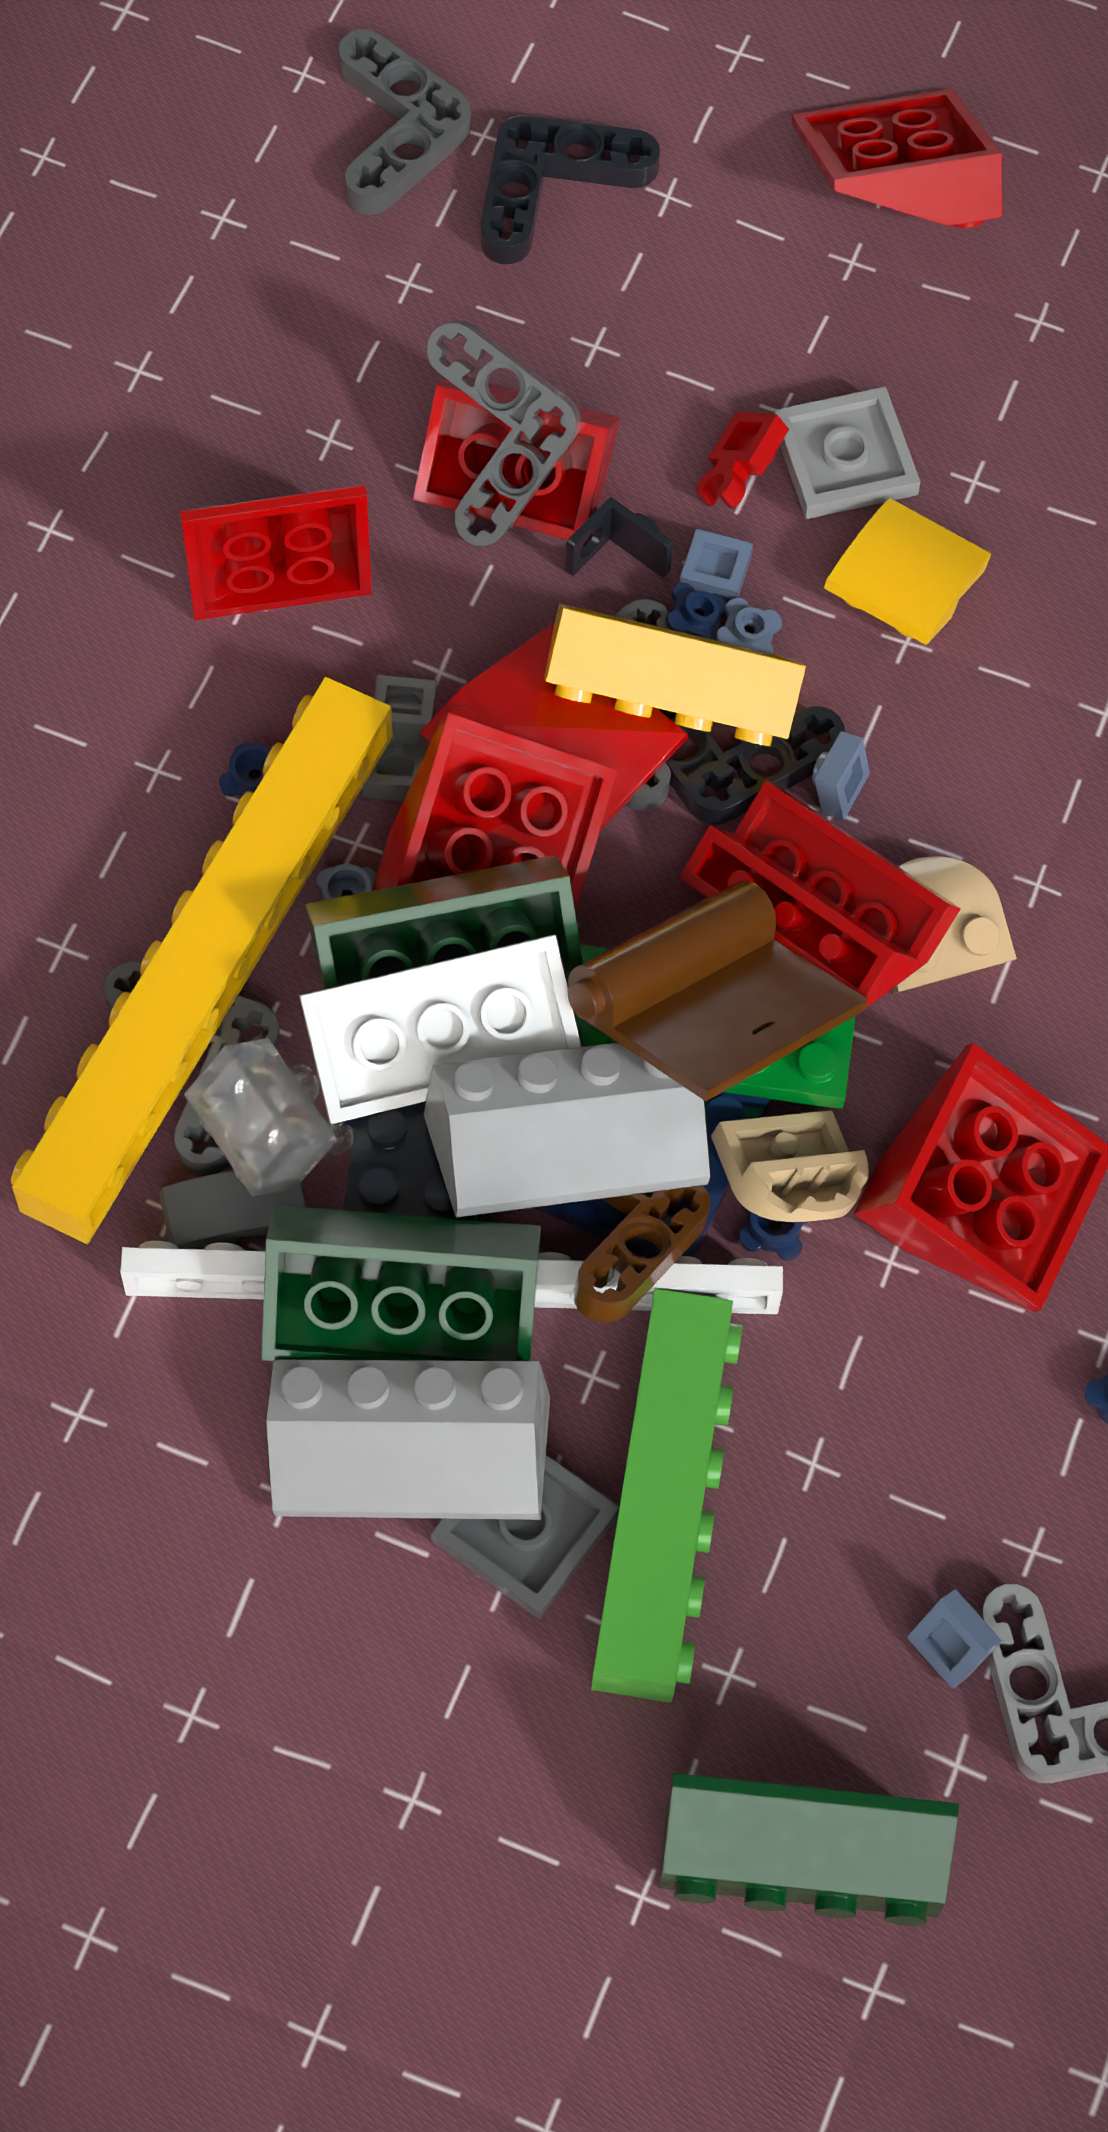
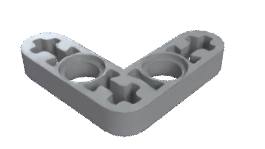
(1070, 1727)

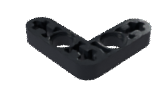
(534, 164)
(717, 768)

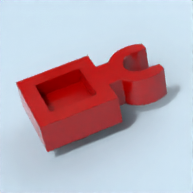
(741, 451)

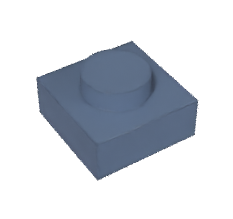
(717, 564)
(841, 775)
(954, 1638)

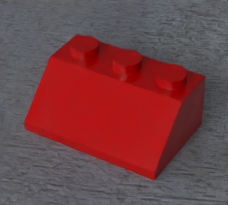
(467, 435)

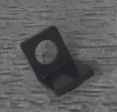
(628, 530)

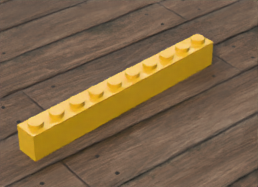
(202, 962)

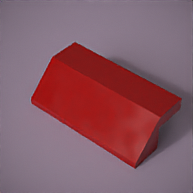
(828, 891)

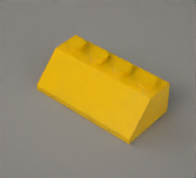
(674, 673)

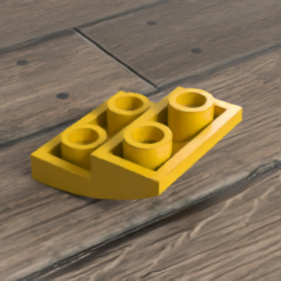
(907, 571)

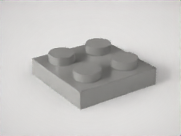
(847, 453)

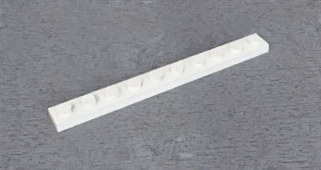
(232, 1273)

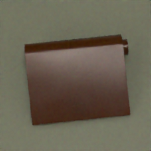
(711, 993)

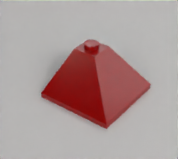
(909, 155)
(278, 552)
(521, 702)
(492, 804)
(987, 1181)

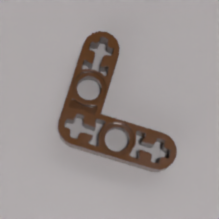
(638, 1275)

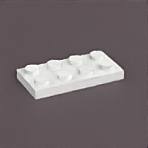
(386, 1032)

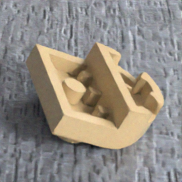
(979, 931)
(791, 1166)

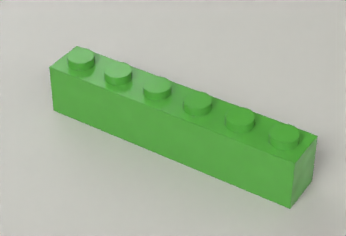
(664, 1495)

